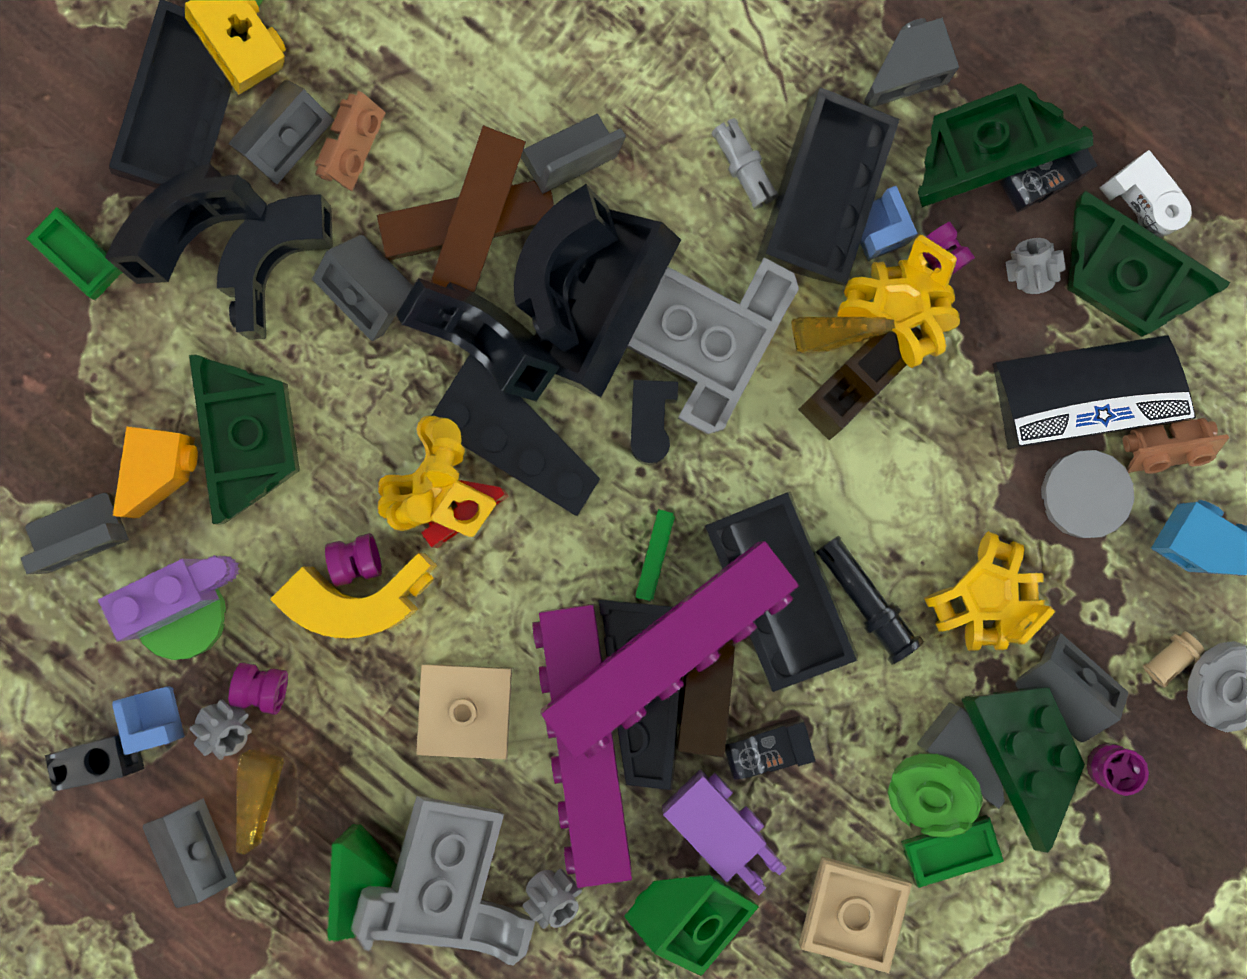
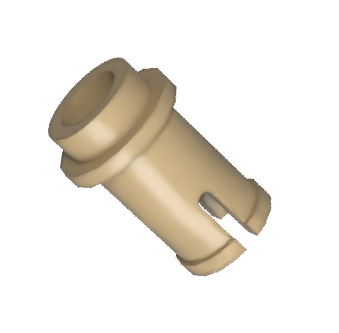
(1174, 658)

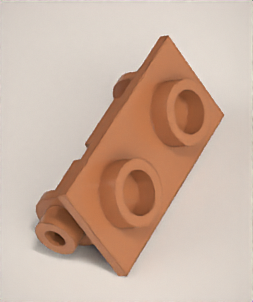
(357, 124)
(1192, 443)

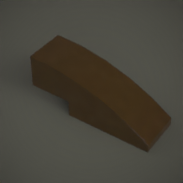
(855, 383)
(707, 706)

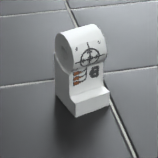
(1150, 195)

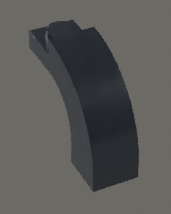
(174, 215)
(259, 245)
(553, 254)
(485, 331)

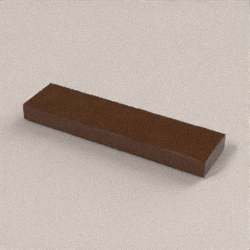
(478, 209)
(425, 226)

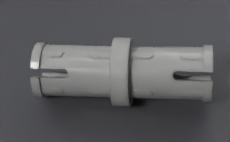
(745, 163)

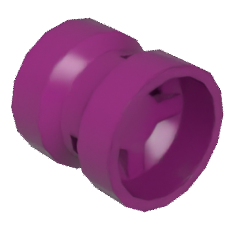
(947, 238)
(353, 560)
(258, 688)
(1127, 774)

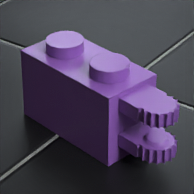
(166, 595)
(720, 830)

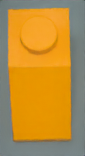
(152, 469)

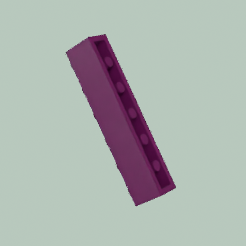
(669, 649)
(592, 784)

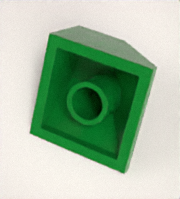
(355, 864)
(689, 919)

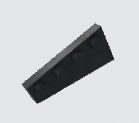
(515, 438)
(651, 743)

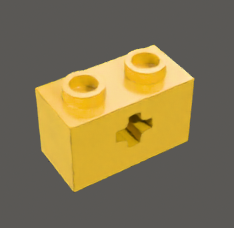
(240, 61)

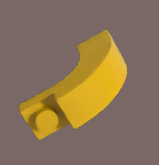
(325, 610)

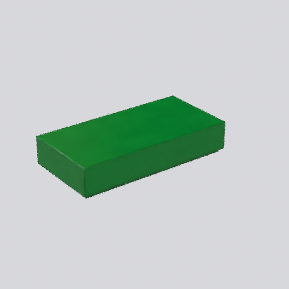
(74, 253)
(655, 555)
(946, 857)

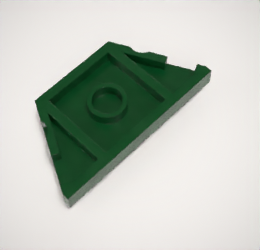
(995, 140)
(1132, 270)
(243, 435)
(1030, 755)

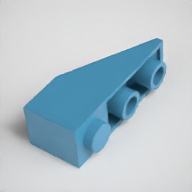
(1203, 540)

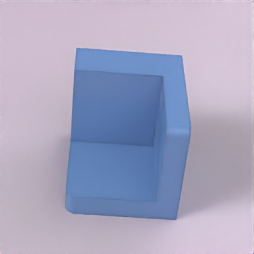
(887, 225)
(148, 720)

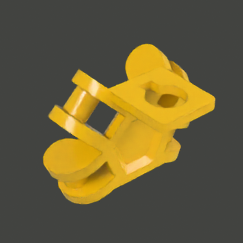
(911, 297)
(435, 484)
(994, 595)

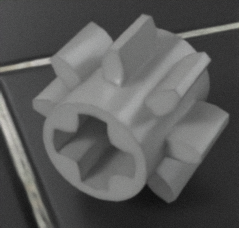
(1035, 265)
(220, 730)
(552, 898)

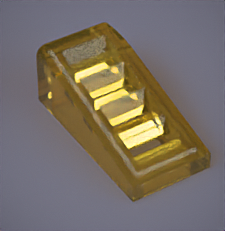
(831, 333)
(256, 787)

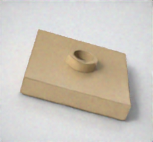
(464, 711)
(855, 914)

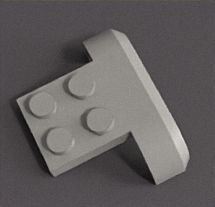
(713, 337)
(442, 885)

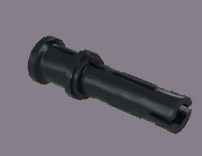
(880, 617)

